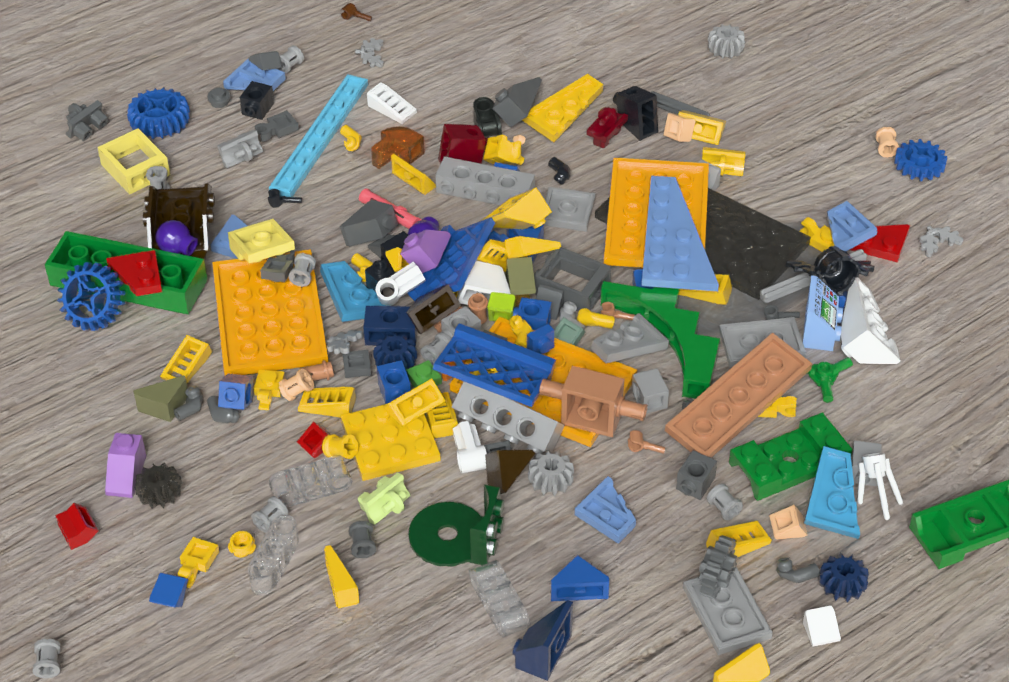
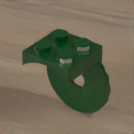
(474, 536)

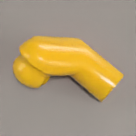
(353, 138)
(362, 263)
(590, 318)

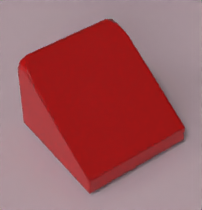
(313, 439)

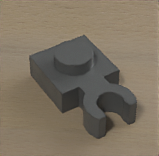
(278, 125)
(278, 268)

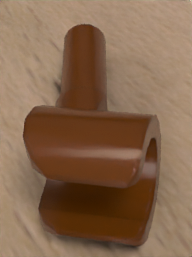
(350, 10)

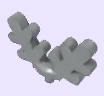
(367, 52)
(930, 242)
(340, 343)

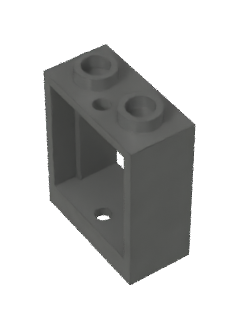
(577, 265)

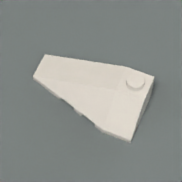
(864, 330)

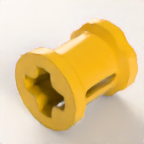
(340, 446)

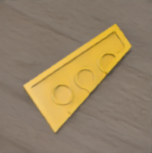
(564, 107)

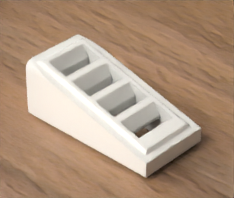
(376, 100)

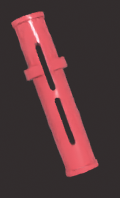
(408, 220)

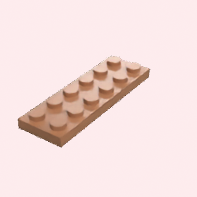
(738, 397)

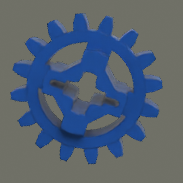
(920, 160)

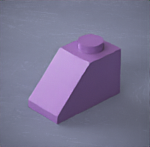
(425, 248)
(123, 464)

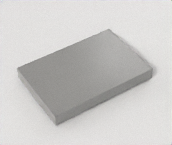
(743, 337)
(730, 618)

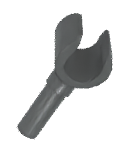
(772, 312)

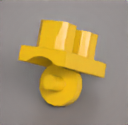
(729, 161)

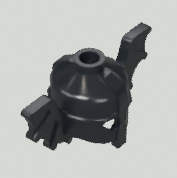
(834, 269)

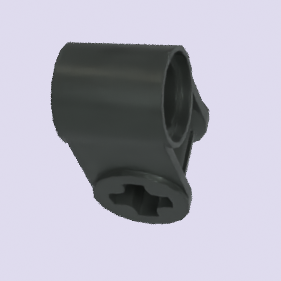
(486, 117)

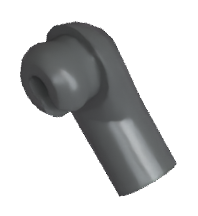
(222, 414)
(796, 574)

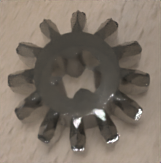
(158, 485)

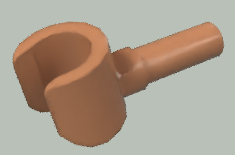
(608, 309)
(636, 443)

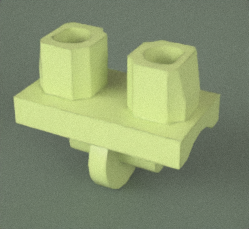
(386, 498)

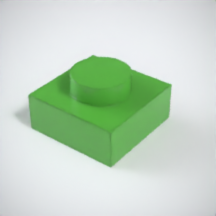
(423, 372)

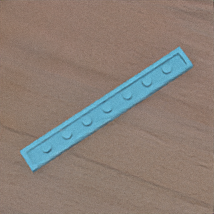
(319, 135)

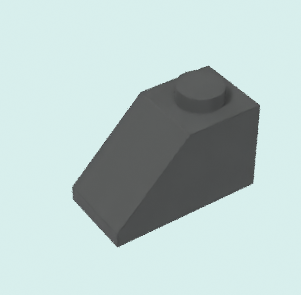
(369, 223)

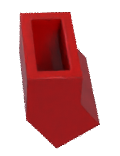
(76, 525)

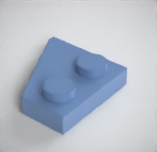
(849, 226)
(607, 512)

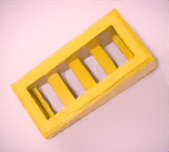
(525, 246)
(497, 259)
(719, 297)
(189, 344)
(342, 398)
(442, 427)
(748, 543)
(343, 586)

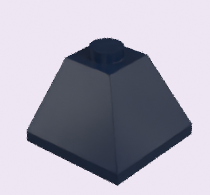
(545, 642)

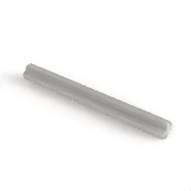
(797, 282)

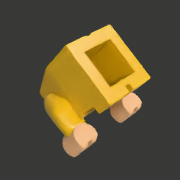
(503, 151)

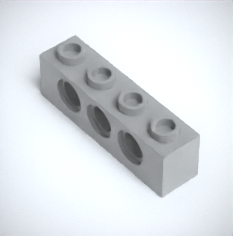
(481, 181)
(546, 429)

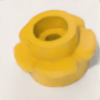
(243, 539)

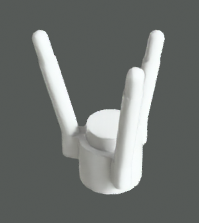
(876, 466)

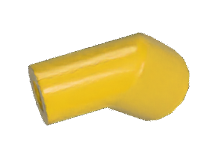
(520, 329)

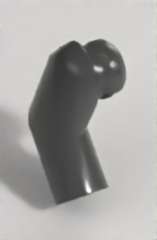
(193, 403)

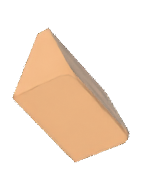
(679, 127)
(788, 523)

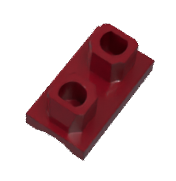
(606, 126)

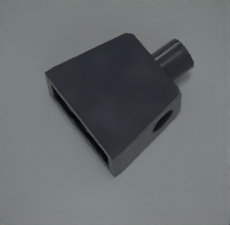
(641, 111)

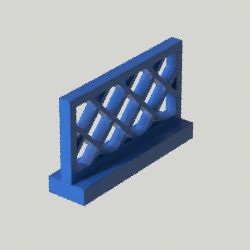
(457, 258)
(499, 355)

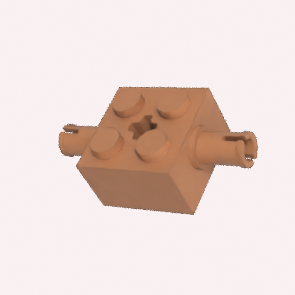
(592, 401)

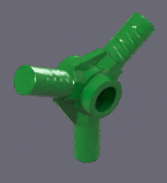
(825, 375)

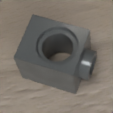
(696, 475)

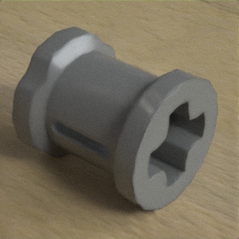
(362, 540)

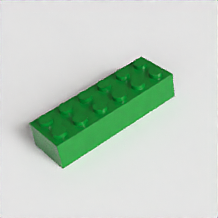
(180, 275)

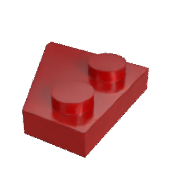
(887, 242)
(138, 272)

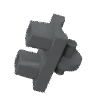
(82, 116)

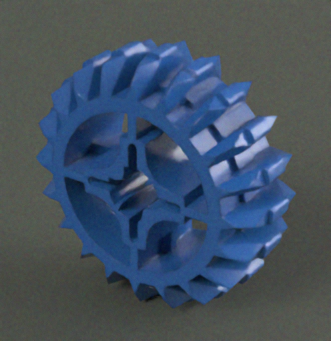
(158, 113)
(81, 279)

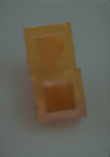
(399, 141)

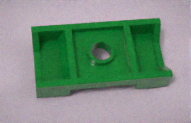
(765, 462)
(949, 533)

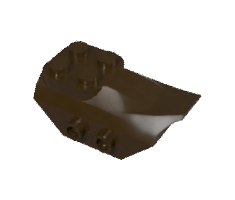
(187, 205)

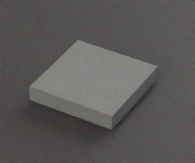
(569, 208)

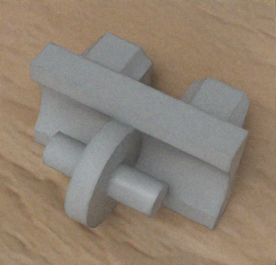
(240, 149)

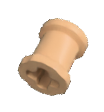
(886, 138)
(301, 376)

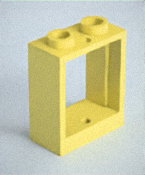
(132, 178)

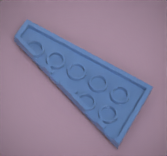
(672, 244)

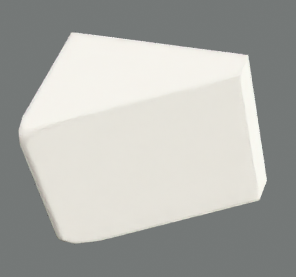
(821, 625)

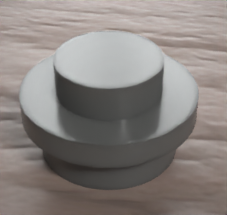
(218, 97)

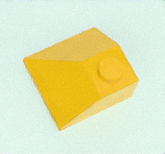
(521, 211)

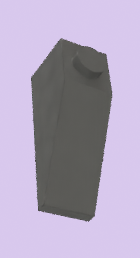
(516, 101)

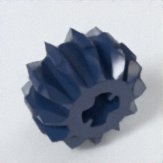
(395, 349)
(844, 577)

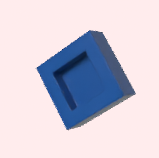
(541, 339)

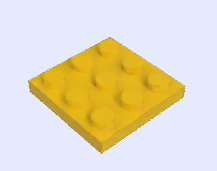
(387, 446)

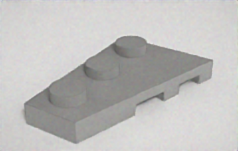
(629, 341)

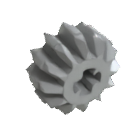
(726, 41)
(551, 472)

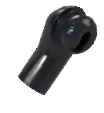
(563, 170)

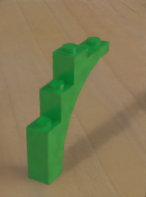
(659, 307)

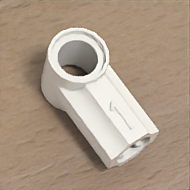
(401, 282)
(469, 449)

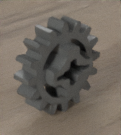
(717, 567)

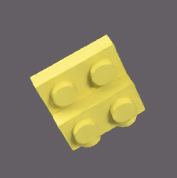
(260, 241)

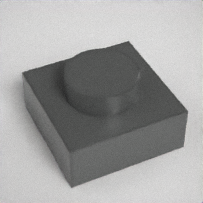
(357, 364)

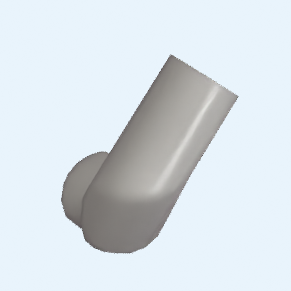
(568, 312)

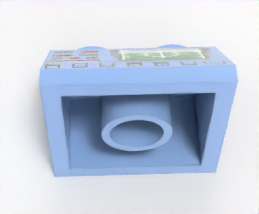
(821, 317)

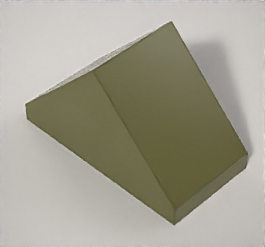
(520, 276)
(161, 398)

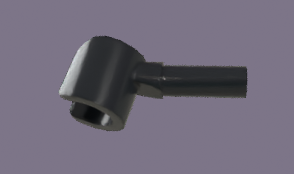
(276, 200)

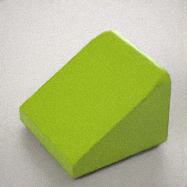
(501, 306)

